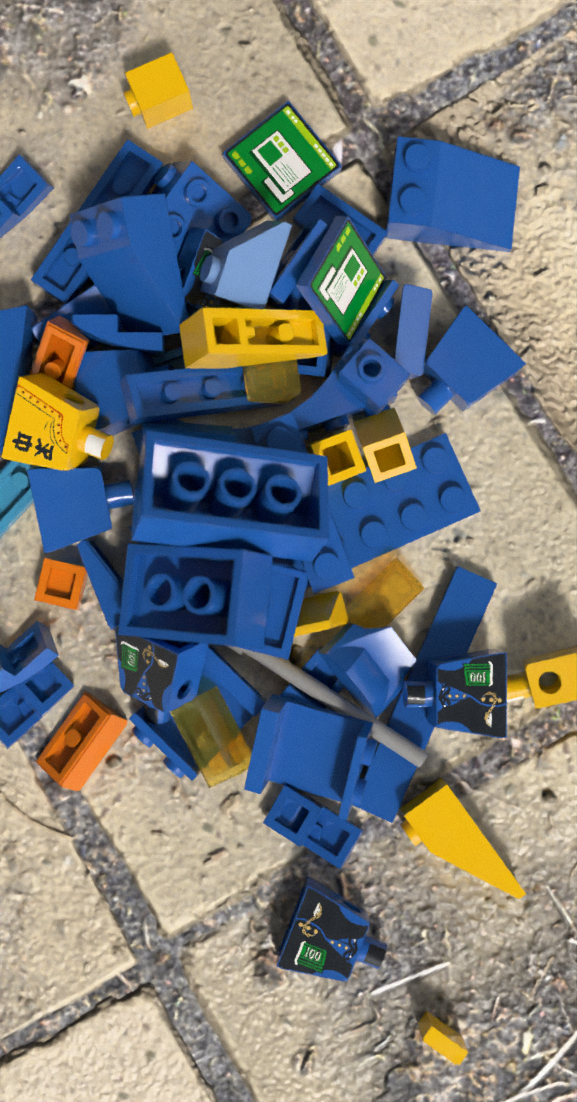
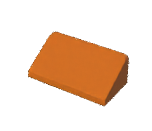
(60, 351)
(81, 742)

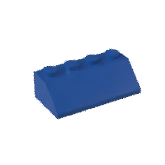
(231, 497)

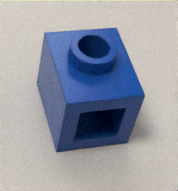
(371, 375)

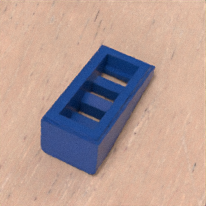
(104, 580)

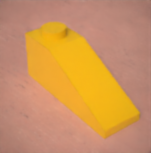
(250, 337)
(451, 834)

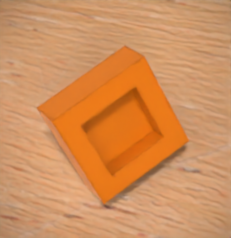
(61, 584)

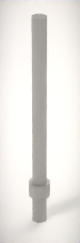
(338, 704)

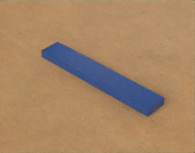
(447, 635)

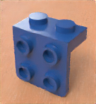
(198, 202)

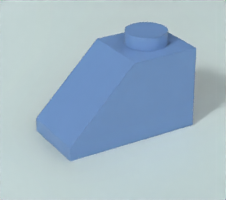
(246, 265)

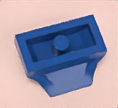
(369, 664)

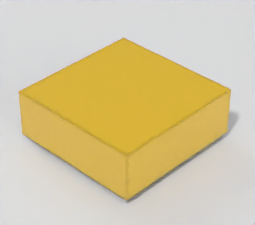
(442, 1038)

